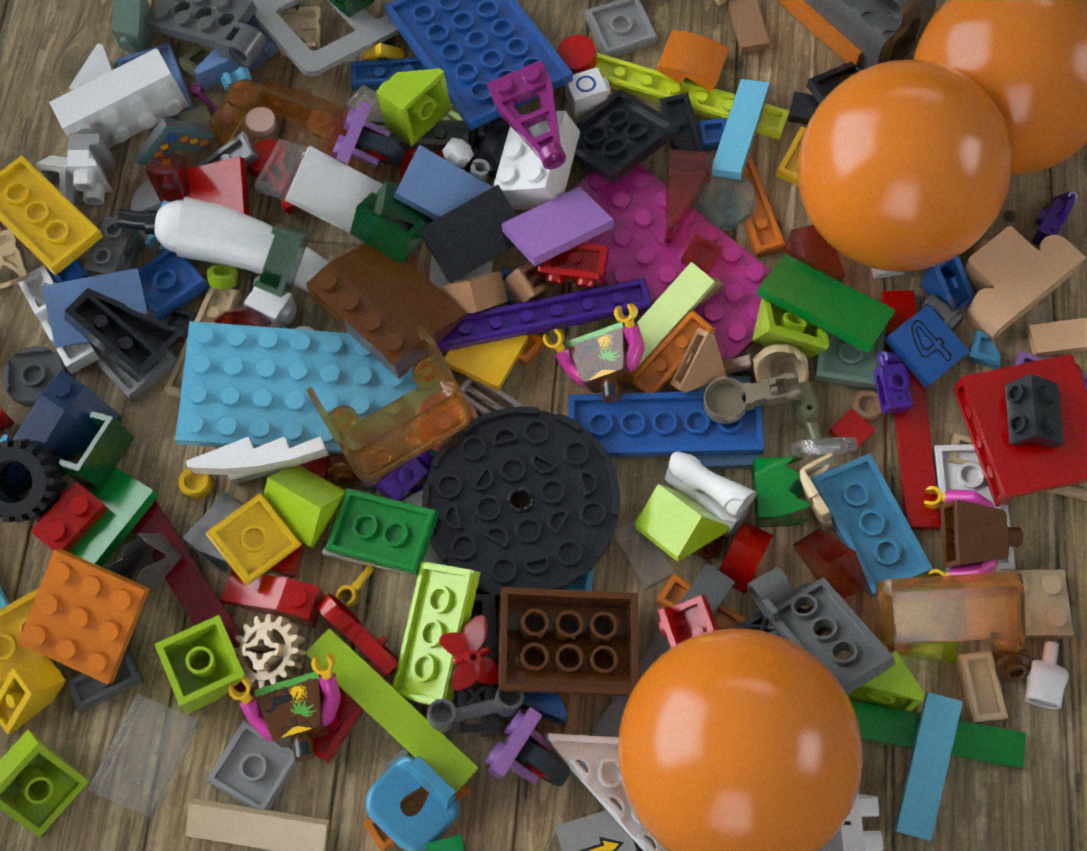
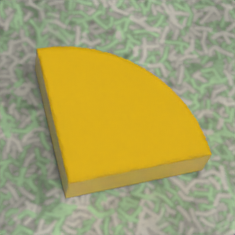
(383, 51)

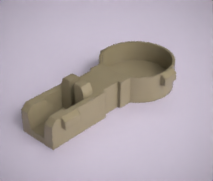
(724, 396)

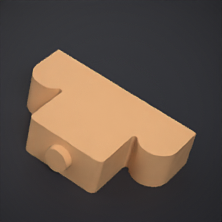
(1015, 277)

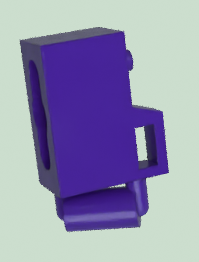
(1054, 217)
(892, 384)
(405, 477)

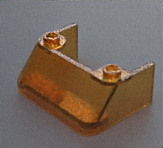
(320, 115)
(405, 425)
(951, 610)

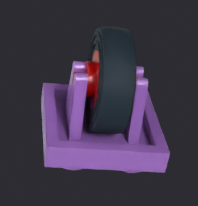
(366, 140)
(535, 756)

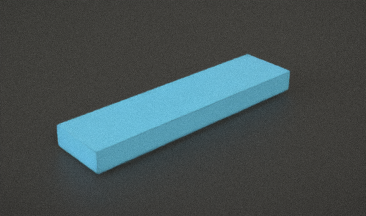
(740, 129)
(928, 766)

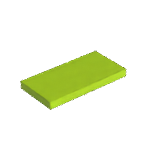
(439, 606)

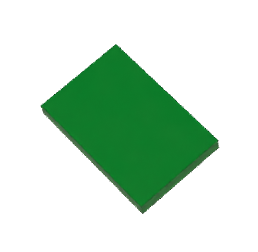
(126, 505)
(382, 531)

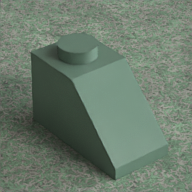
(130, 25)

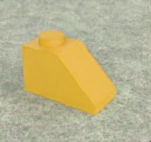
(28, 691)

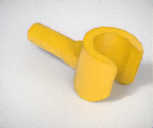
(355, 587)

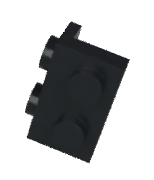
(490, 144)
(1034, 411)

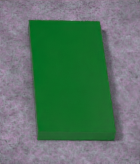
(826, 302)

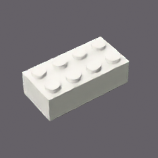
(122, 100)

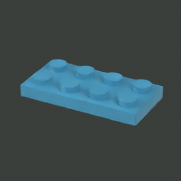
(871, 522)

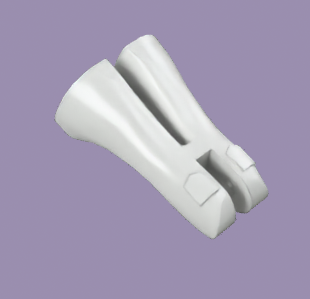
(715, 493)

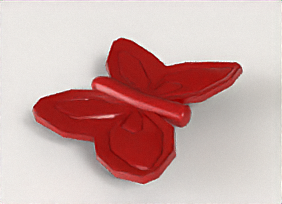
(468, 655)

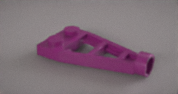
(519, 87)

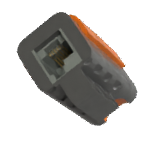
(864, 29)

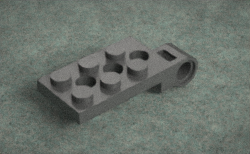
(191, 22)
(780, 605)

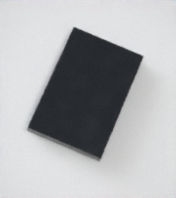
(470, 234)

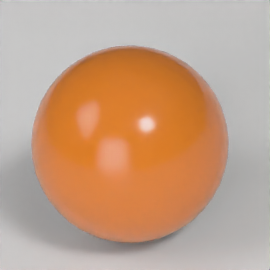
(1028, 62)
(905, 165)
(740, 746)

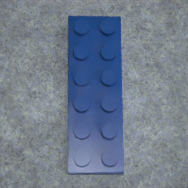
(665, 424)

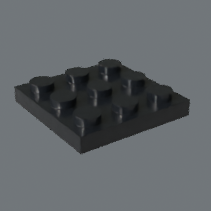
(621, 136)

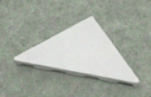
(597, 766)

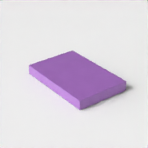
(557, 226)

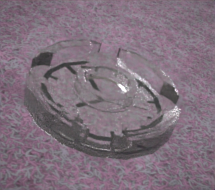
(823, 446)

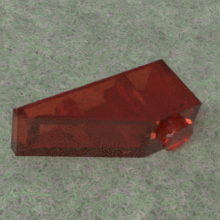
(684, 186)

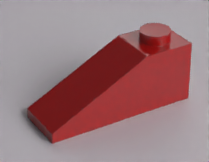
(276, 597)

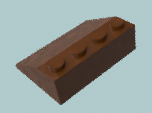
(383, 304)
(567, 641)

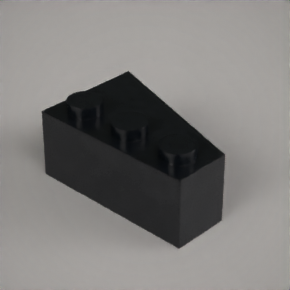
(122, 334)

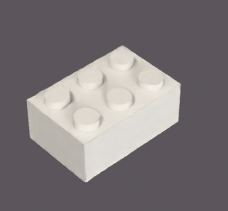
(522, 172)

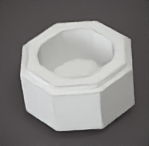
(458, 152)

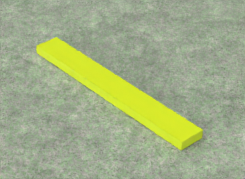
(654, 85)

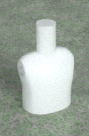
(1046, 680)

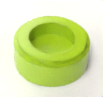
(222, 277)

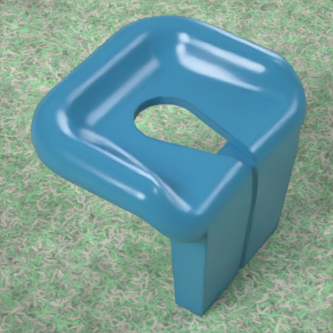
(396, 783)

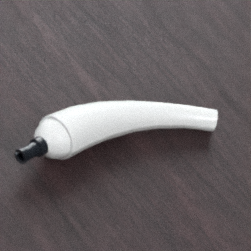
(215, 235)

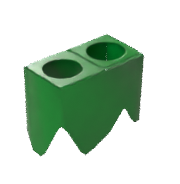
(776, 492)

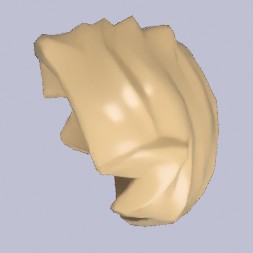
(780, 360)

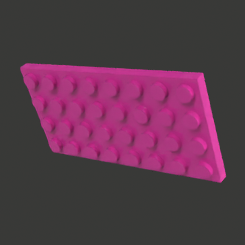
(639, 252)

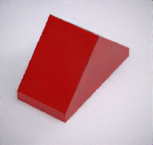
(745, 555)

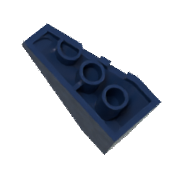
(60, 422)

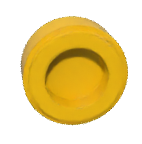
(195, 485)

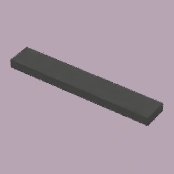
(709, 583)

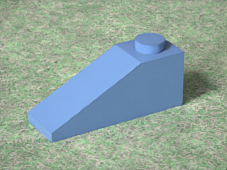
(214, 66)

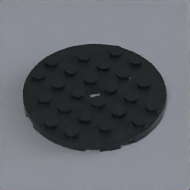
(532, 454)

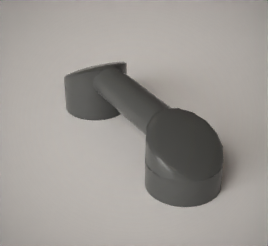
(443, 713)

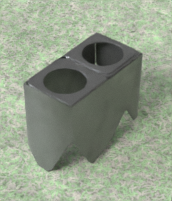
(197, 538)
(152, 572)

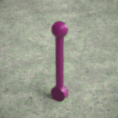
(196, 91)

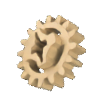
(264, 638)

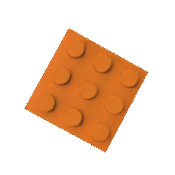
(83, 616)

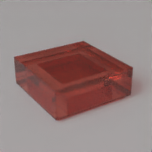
(702, 253)

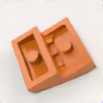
(692, 58)

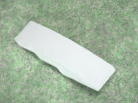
(74, 356)
(245, 458)

